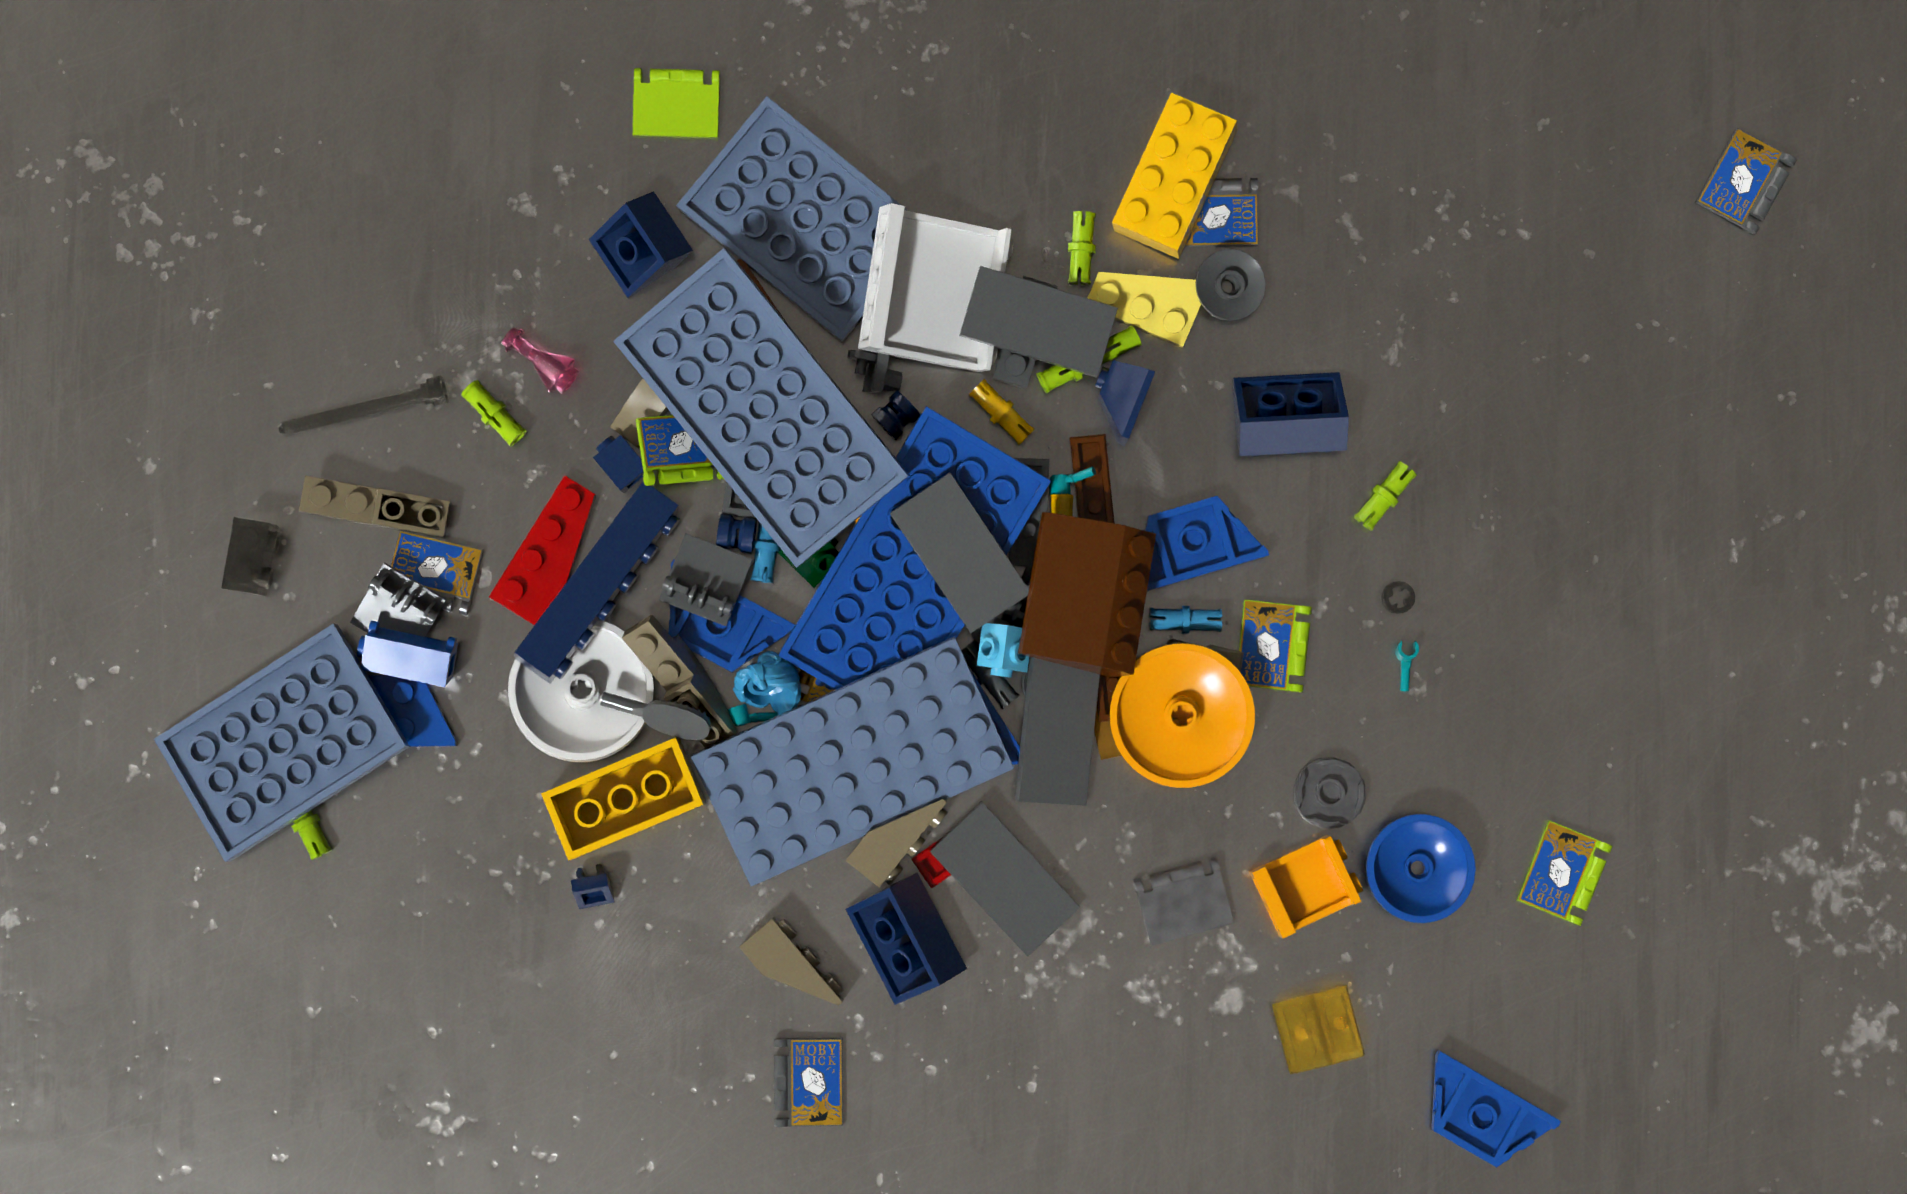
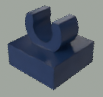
(592, 890)

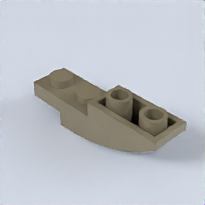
(374, 506)
(680, 675)

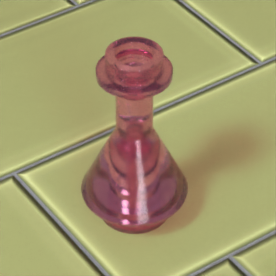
(554, 370)

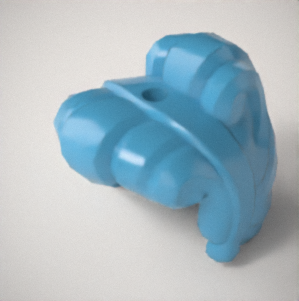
(769, 682)

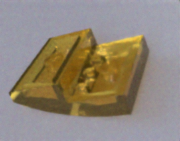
(1318, 1029)

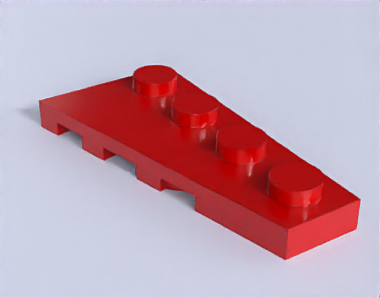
(547, 553)

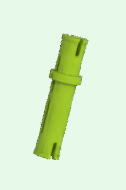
(1126, 339)

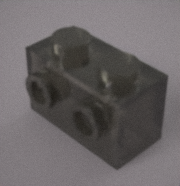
(250, 556)

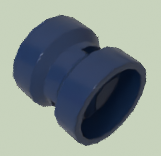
(890, 420)
(728, 532)

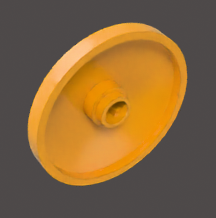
(1182, 715)

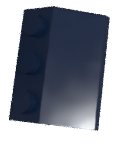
(1290, 414)
(906, 939)

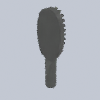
(664, 716)

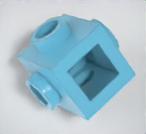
(1000, 650)

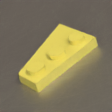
(1150, 303)

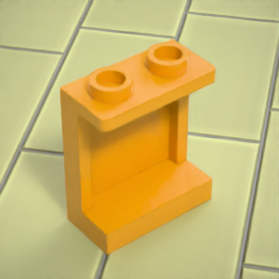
(1306, 885)

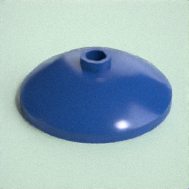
(1446, 871)

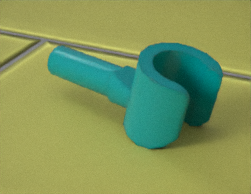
(1061, 482)
(1406, 661)
(741, 716)

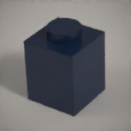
(620, 462)

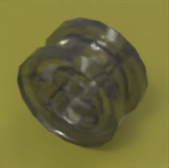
(1407, 602)

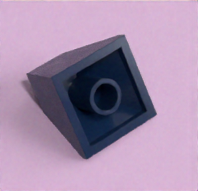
(1122, 396)

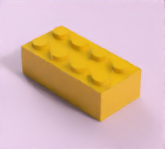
(1175, 175)
(623, 798)

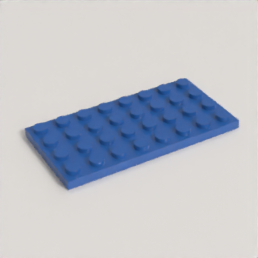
(878, 593)

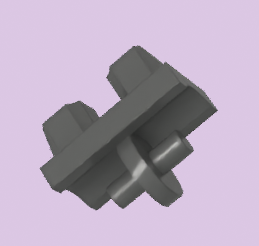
(876, 374)

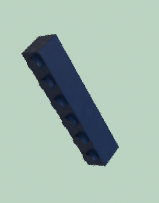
(597, 582)

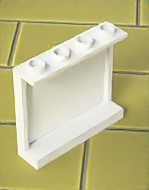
(923, 286)

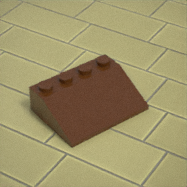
(1087, 594)

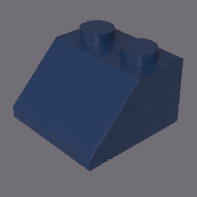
(640, 243)

